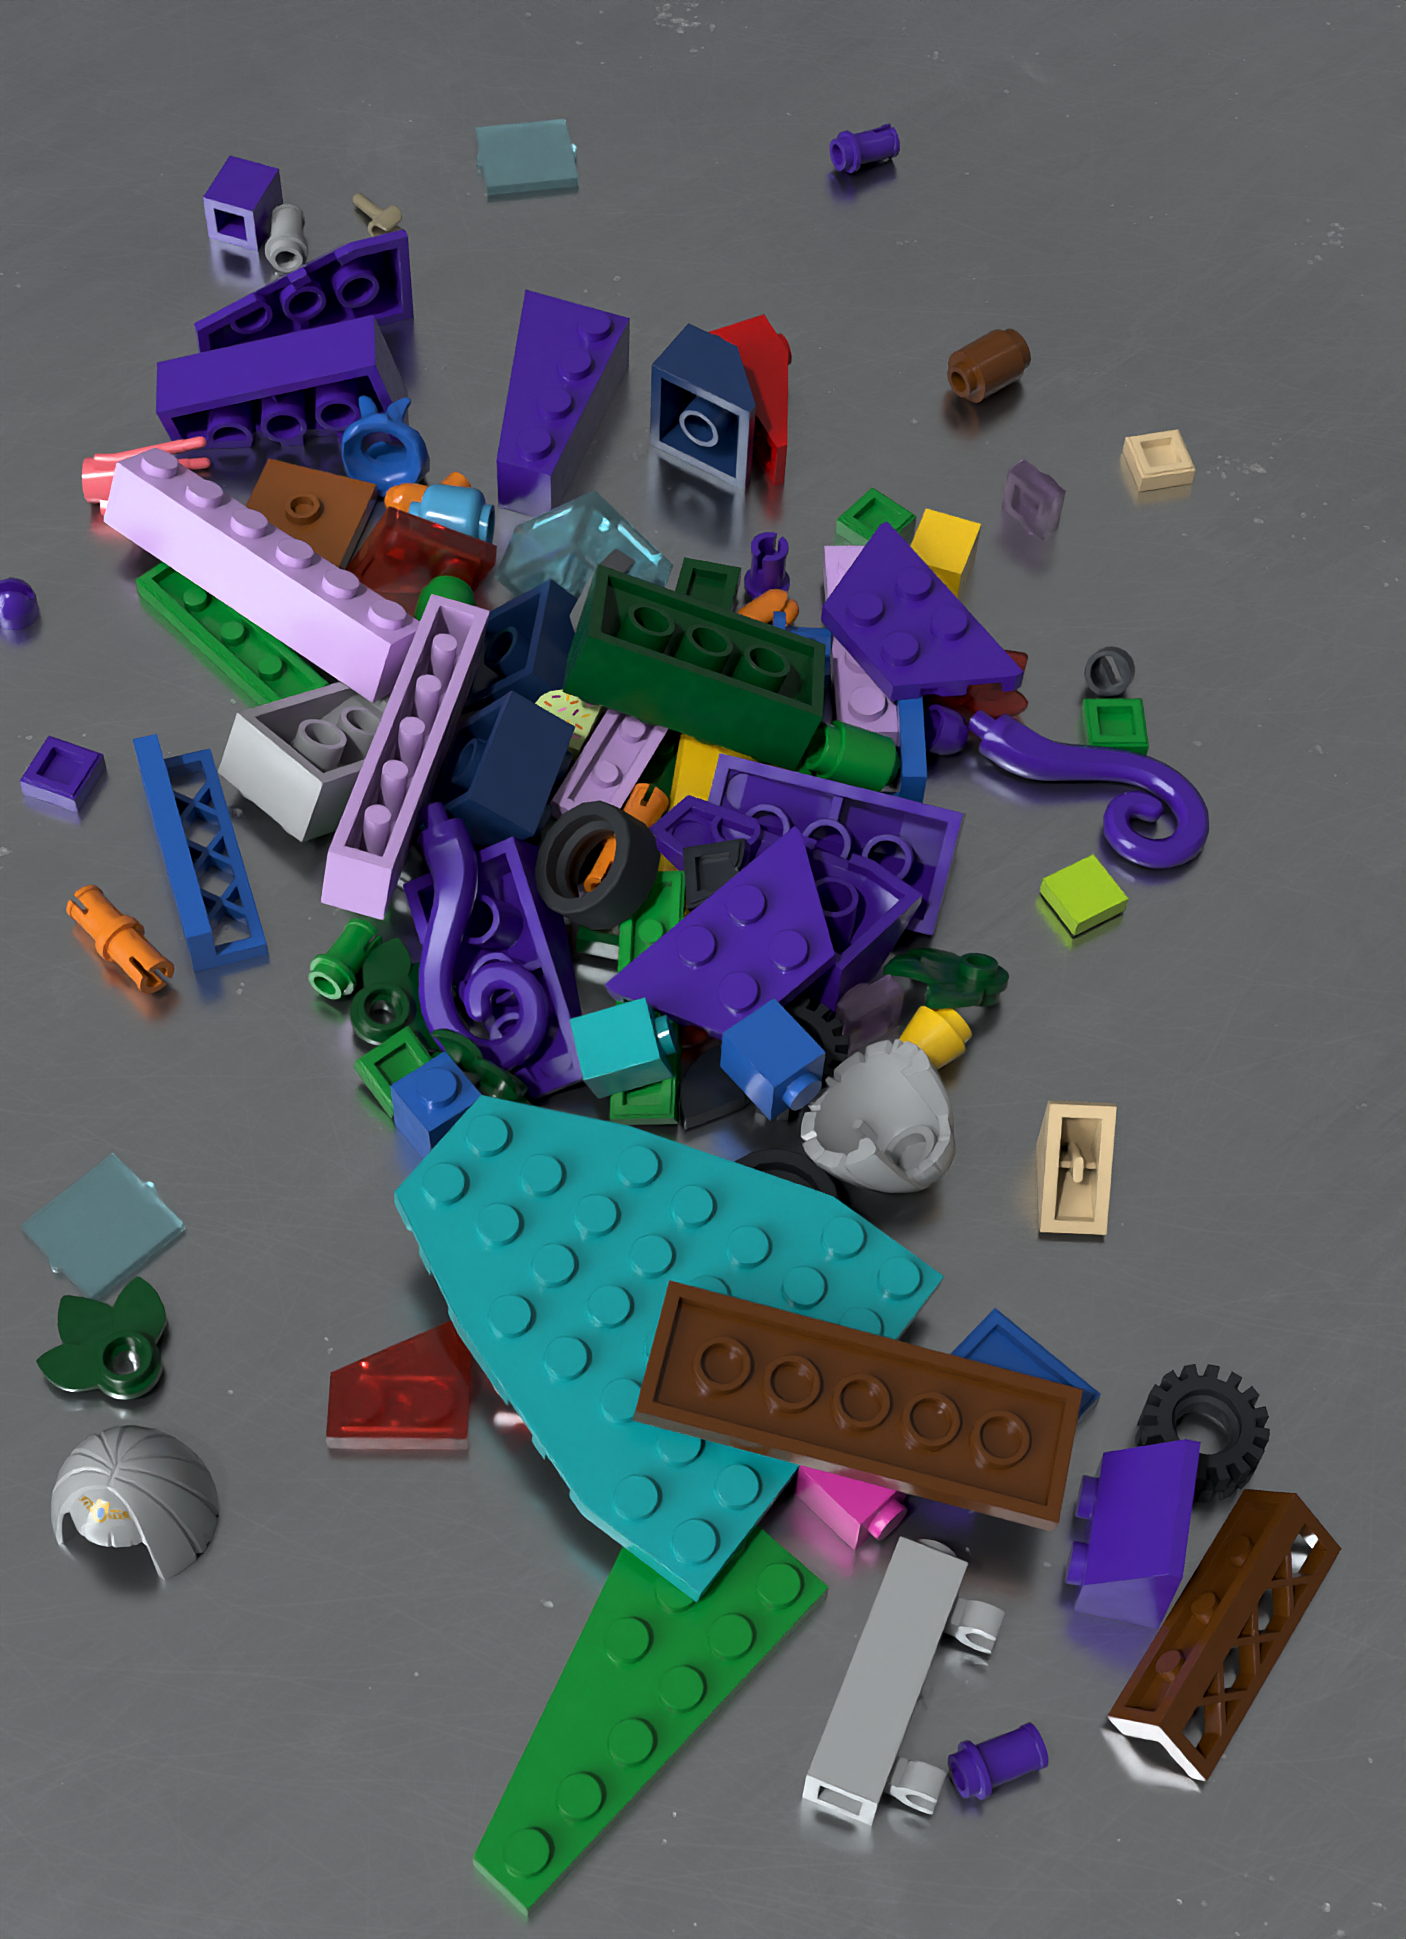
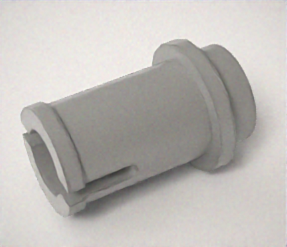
(286, 246)

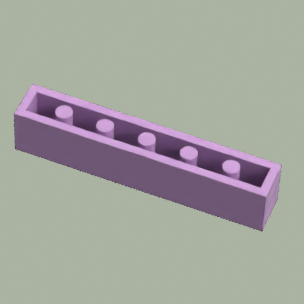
(261, 572)
(404, 758)

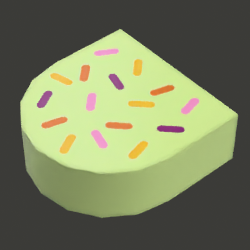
(575, 712)

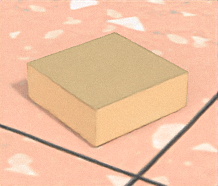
(1158, 460)

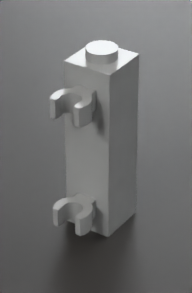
(886, 1678)

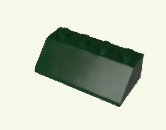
(696, 669)

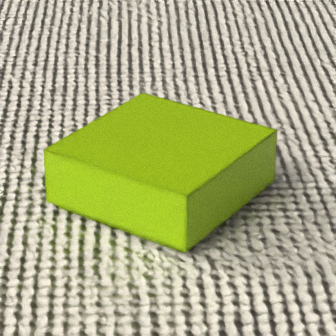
(1083, 894)

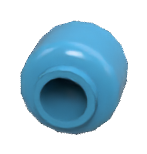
(458, 509)

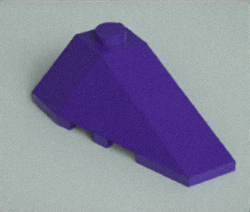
(898, 833)

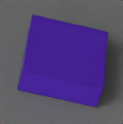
(63, 773)

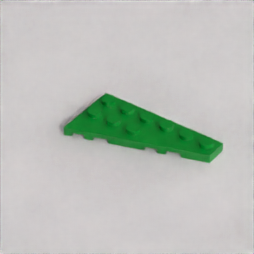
(632, 1701)

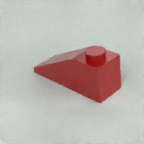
(766, 367)

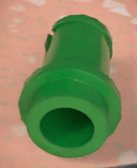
(335, 971)

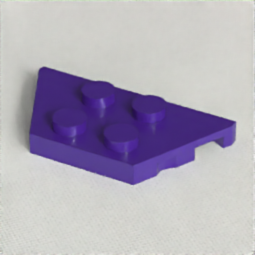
(911, 627)
(739, 947)

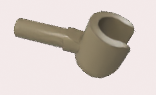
(382, 220)

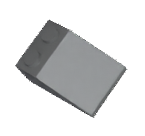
(302, 756)

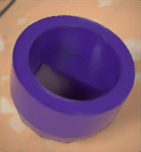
(17, 604)
(944, 730)

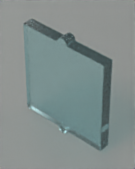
(526, 156)
(102, 1227)

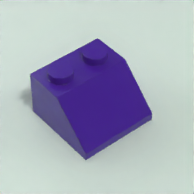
(1134, 1532)

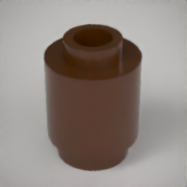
(988, 364)

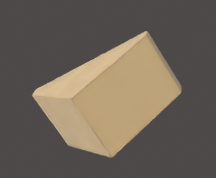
(1075, 1166)

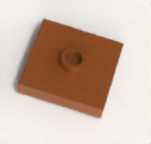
(315, 507)

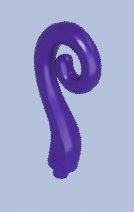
(1039, 758)
(455, 881)

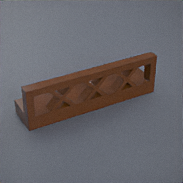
(1221, 1613)

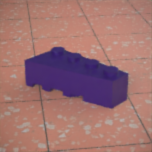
(279, 386)
(557, 395)

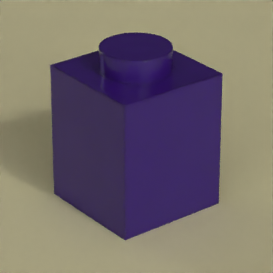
(241, 202)

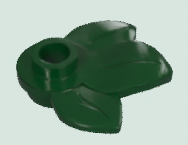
(952, 978)
(391, 985)
(482, 1072)
(104, 1337)

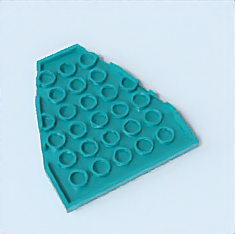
(555, 1275)

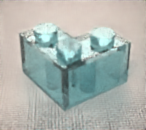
(571, 543)

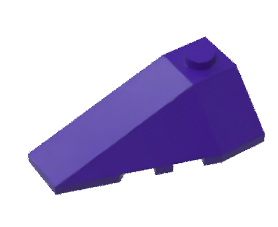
(336, 287)
(859, 898)
(516, 927)

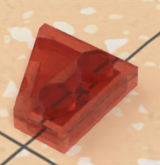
(411, 551)
(404, 1396)

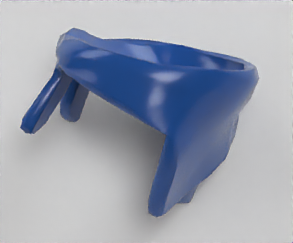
(384, 462)

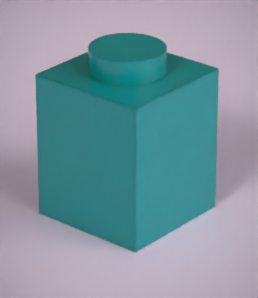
(623, 1047)

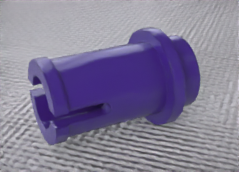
(852, 150)
(767, 565)
(996, 1761)

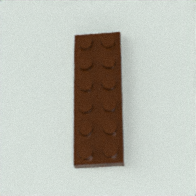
(860, 1406)

